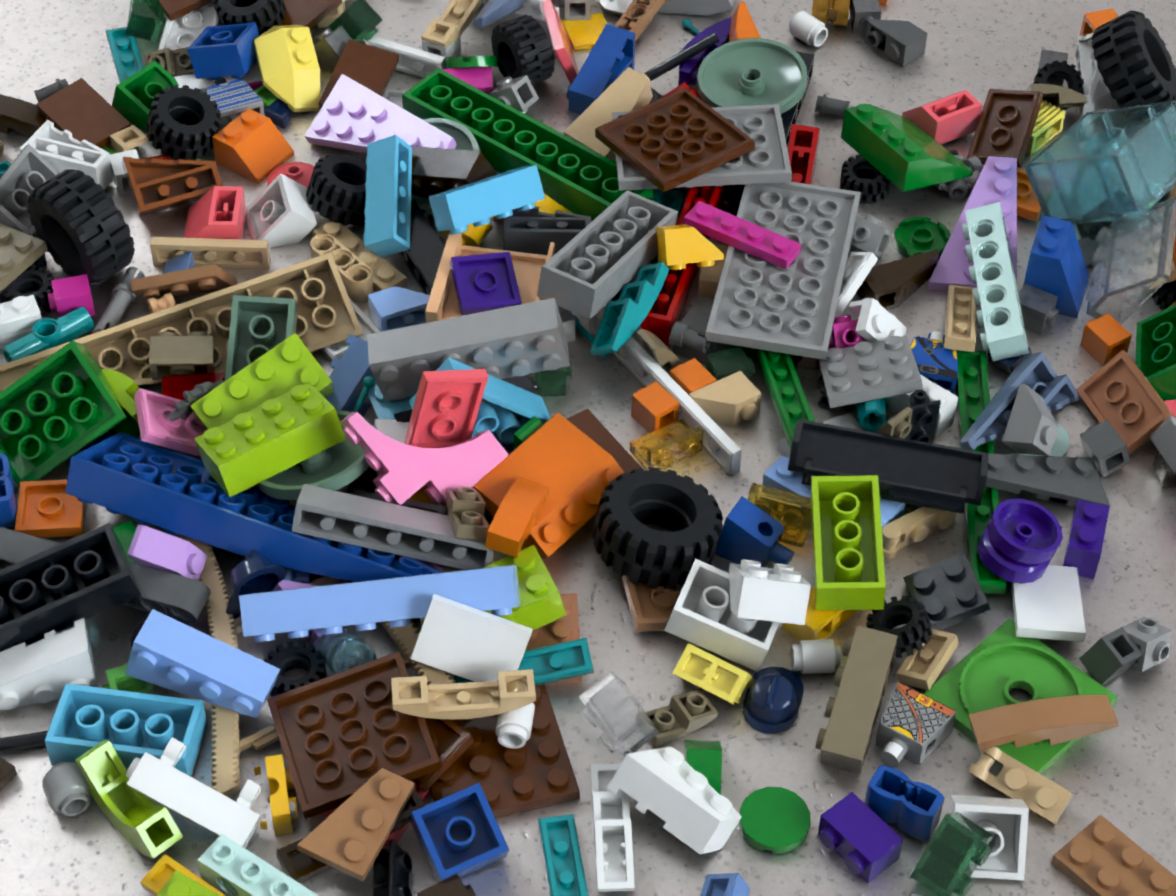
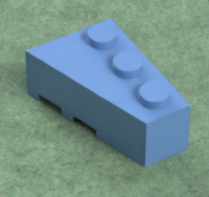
(349, 376)

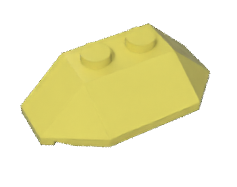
(290, 66)

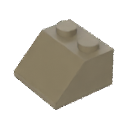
(181, 354)

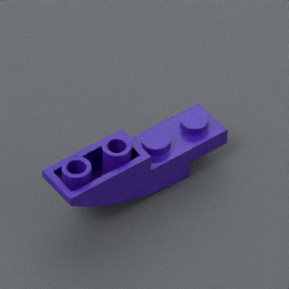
(689, 69)

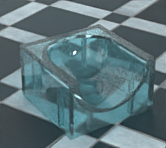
(1108, 164)

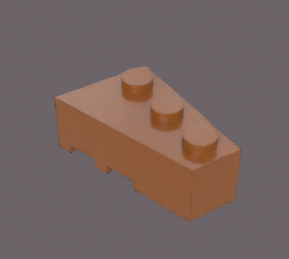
(168, 183)

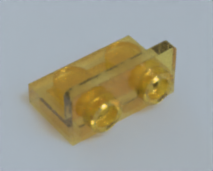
(667, 445)
(787, 508)

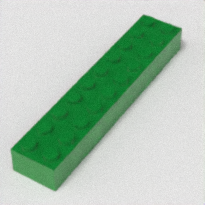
(510, 140)

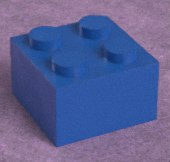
(224, 51)
(459, 834)

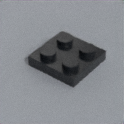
(948, 592)

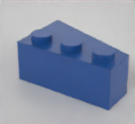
(605, 63)

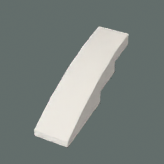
(611, 832)

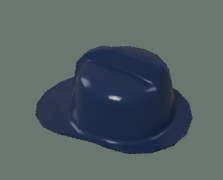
(251, 576)
(773, 700)

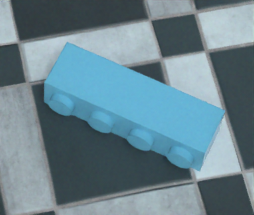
(388, 196)
(486, 199)

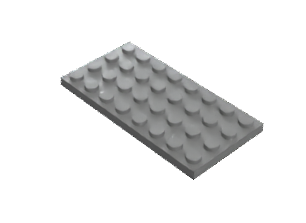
(793, 306)

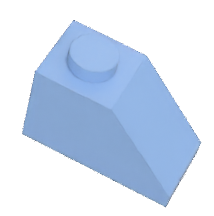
(397, 308)

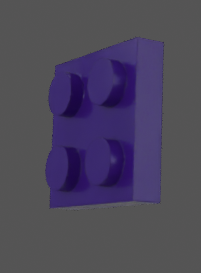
(484, 282)

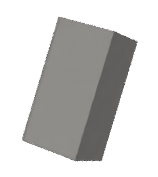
(17, 183)

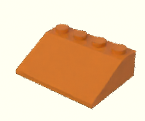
(567, 464)

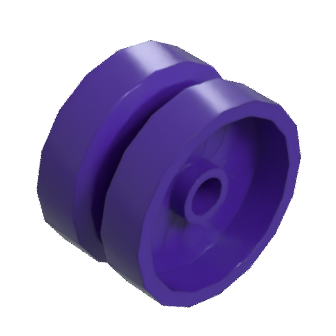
(1020, 541)

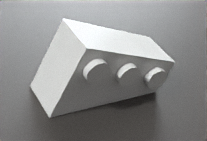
(68, 153)
(42, 669)
(678, 796)

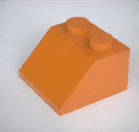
(251, 146)

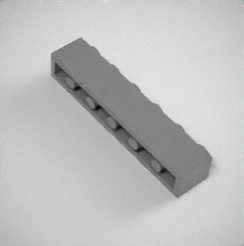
(386, 528)

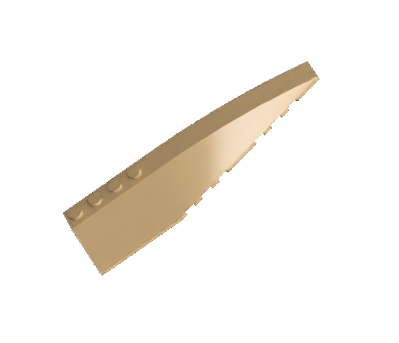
(322, 321)

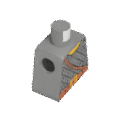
(912, 726)

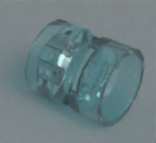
(346, 651)

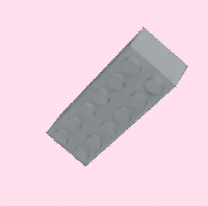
(605, 255)
(499, 340)

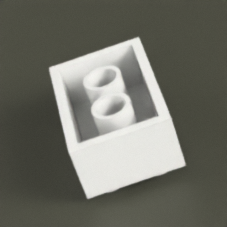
(705, 619)

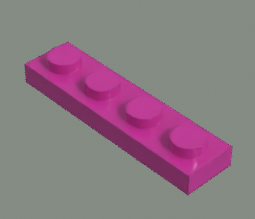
(743, 235)

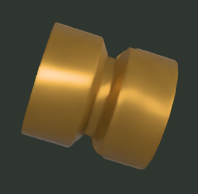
(837, 15)

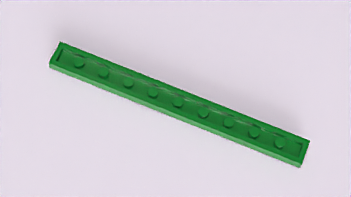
(973, 397)

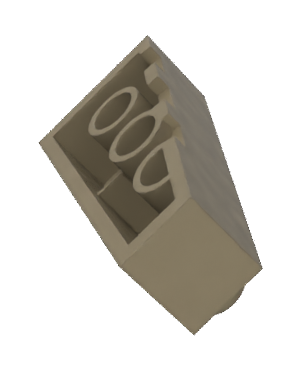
(858, 698)

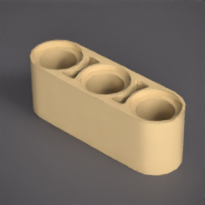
(353, 271)

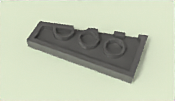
(1047, 477)

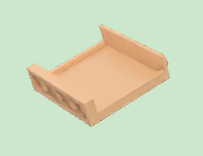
(443, 296)

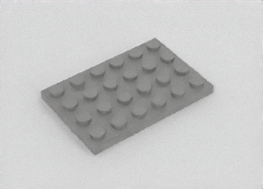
(764, 164)

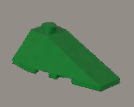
(136, 93)

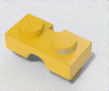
(282, 807)

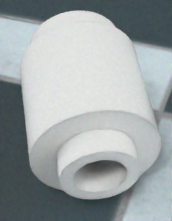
(808, 29)
(815, 656)
(515, 726)

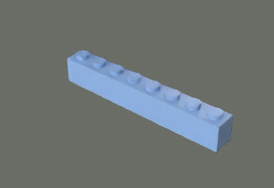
(375, 601)

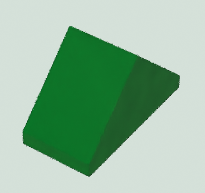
(706, 758)

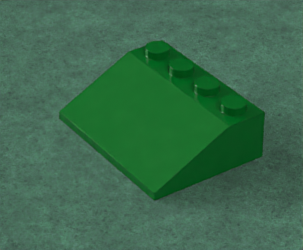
(900, 148)
(55, 412)

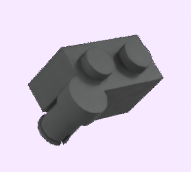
(689, 334)

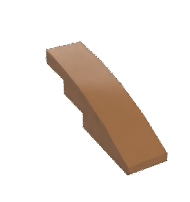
(1043, 719)

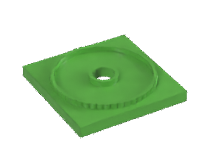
(1006, 663)

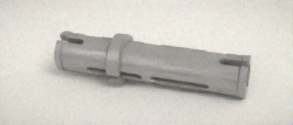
(119, 302)

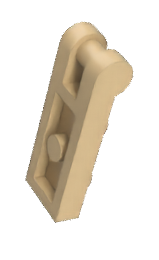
(913, 528)
(1021, 782)

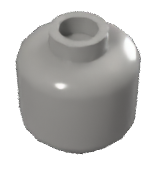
(66, 789)

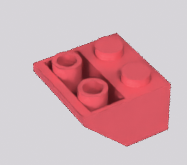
(948, 116)
(217, 214)

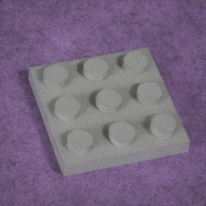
(870, 371)

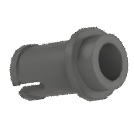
(49, 90)
(831, 106)

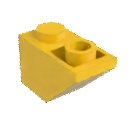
(685, 245)

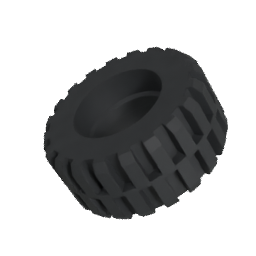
(1134, 61)
(81, 226)
(660, 500)

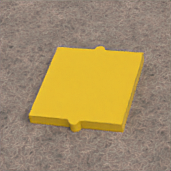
(584, 33)

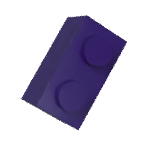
(1086, 537)
(859, 837)

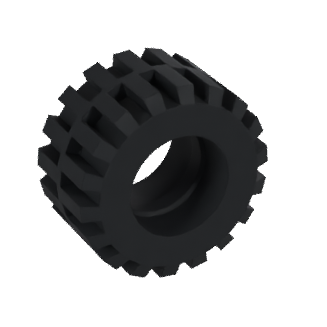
(263, 12)
(523, 49)
(185, 106)
(338, 189)

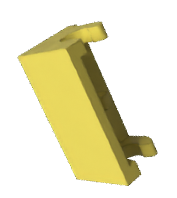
(713, 674)

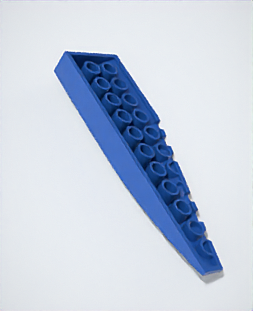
(184, 499)

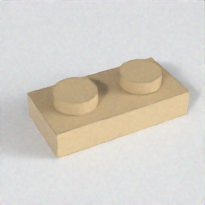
(925, 665)

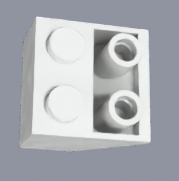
(768, 593)

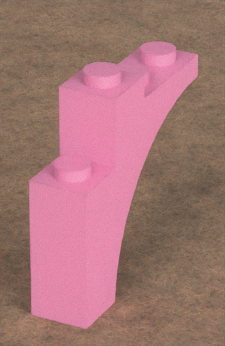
(411, 467)

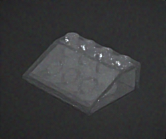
(1131, 261)

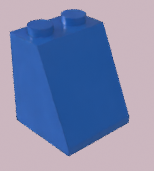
(1058, 265)

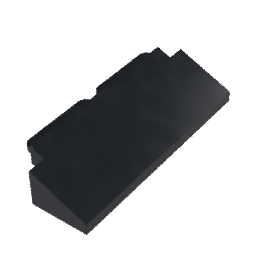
(905, 468)

